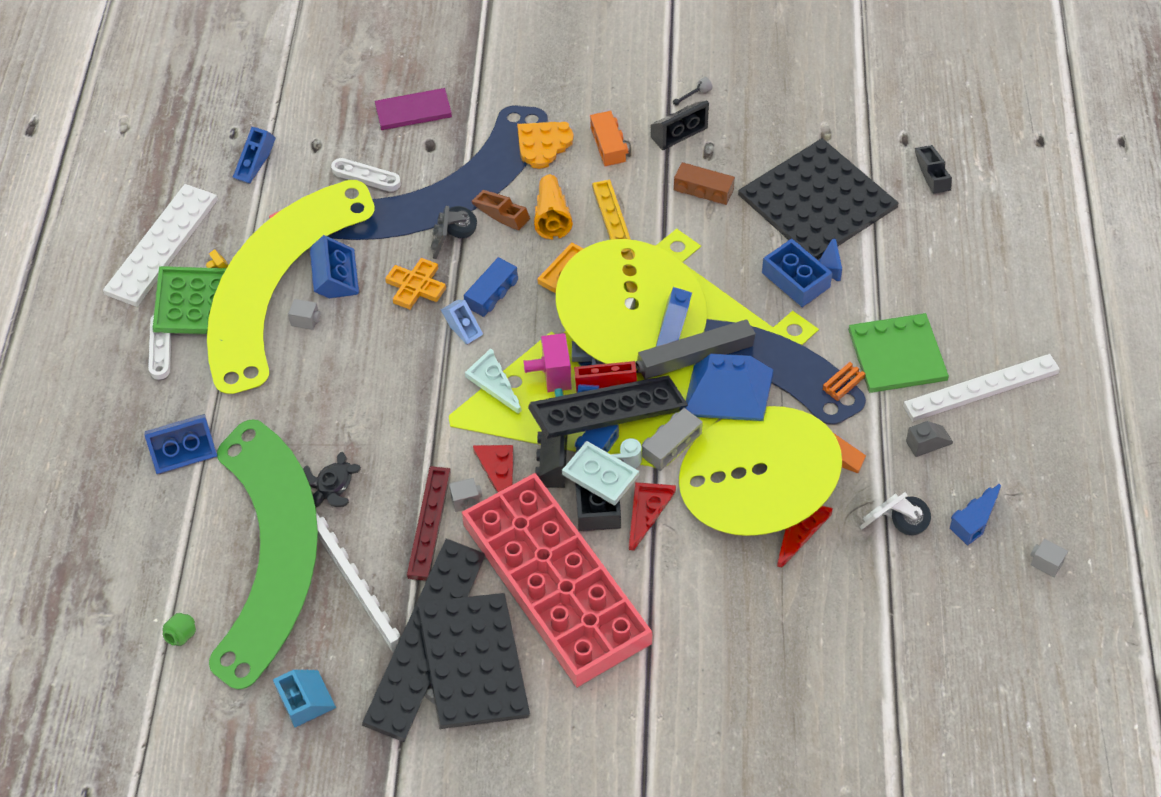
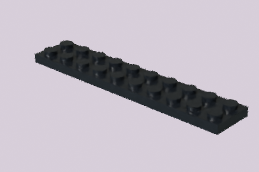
(408, 672)

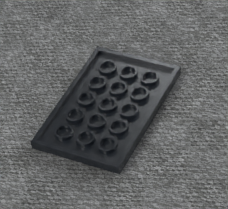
(472, 660)

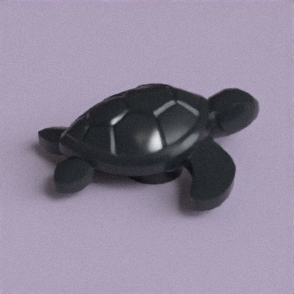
(332, 481)

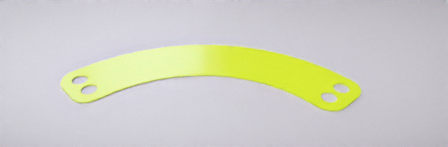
(255, 271)

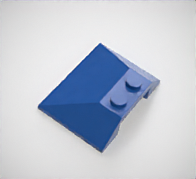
(729, 387)

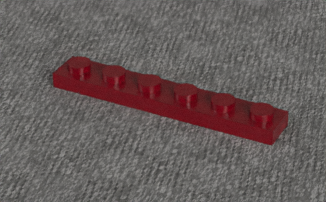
(429, 523)

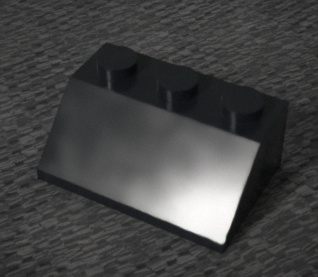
(680, 125)
(552, 460)

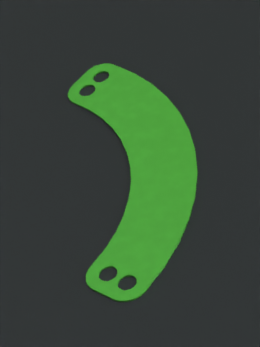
(286, 550)

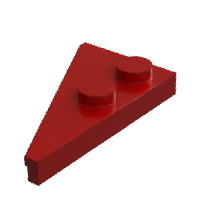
(498, 464)
(647, 506)
(800, 533)

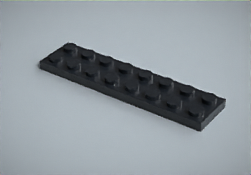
(607, 406)

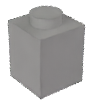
(304, 314)
(1048, 557)

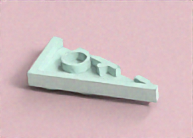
(489, 376)

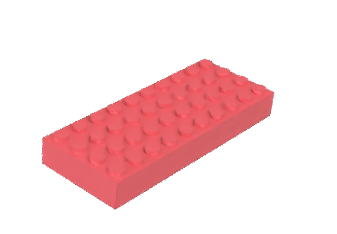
(557, 579)

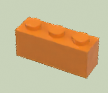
(608, 138)

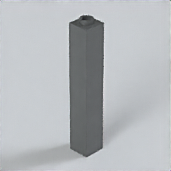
(694, 349)

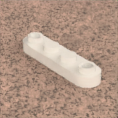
(366, 174)
(159, 353)

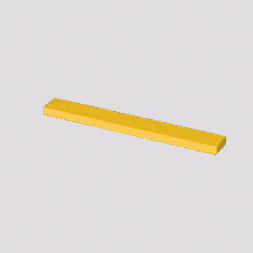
(614, 224)

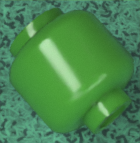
(179, 629)

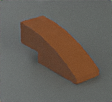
(502, 209)

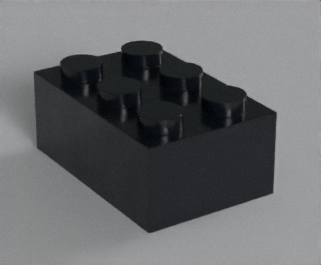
(595, 512)

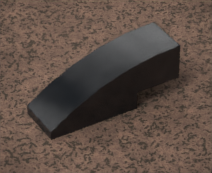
(933, 169)

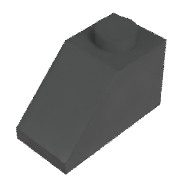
(927, 438)

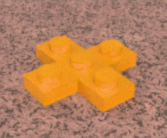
(415, 283)

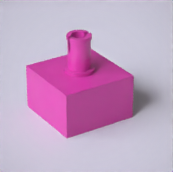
(554, 362)

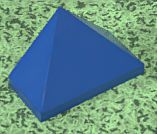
(832, 261)

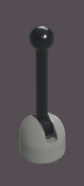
(703, 85)

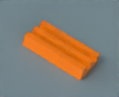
(853, 371)

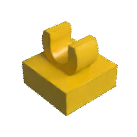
(217, 262)

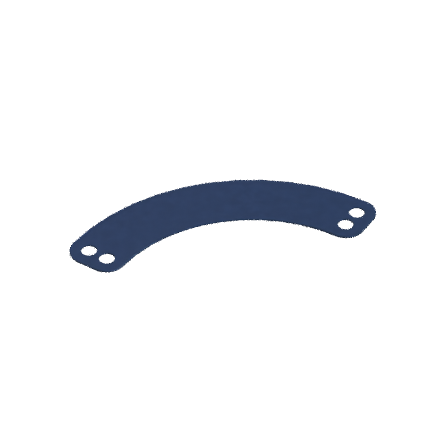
(417, 211)
(796, 372)

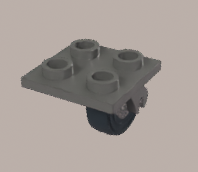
(453, 221)

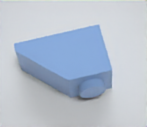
(462, 321)

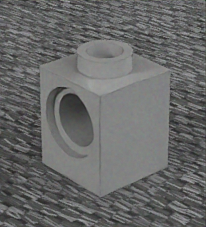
(465, 494)

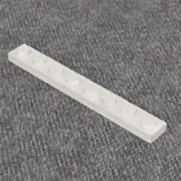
(981, 387)
(358, 586)

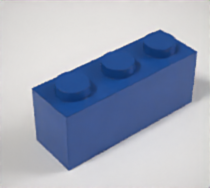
(491, 287)

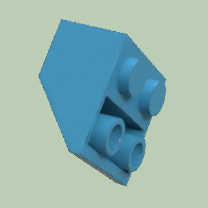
(303, 695)

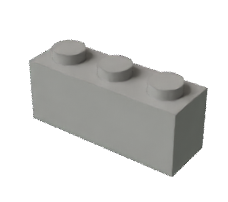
(671, 439)

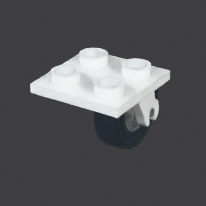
(908, 514)

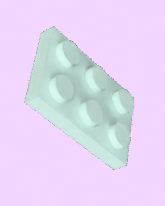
(600, 473)

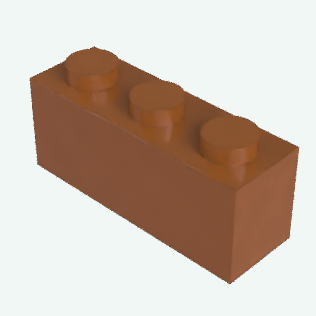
(704, 183)

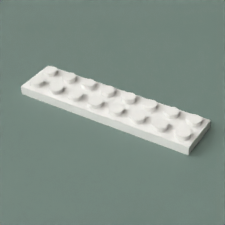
(160, 245)

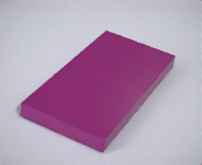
(413, 109)

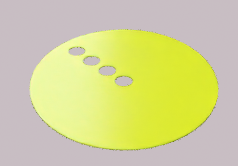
(593, 299)
(799, 478)

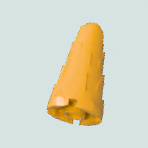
(551, 212)

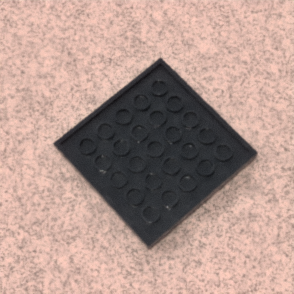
(818, 198)

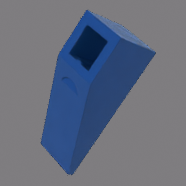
(973, 519)

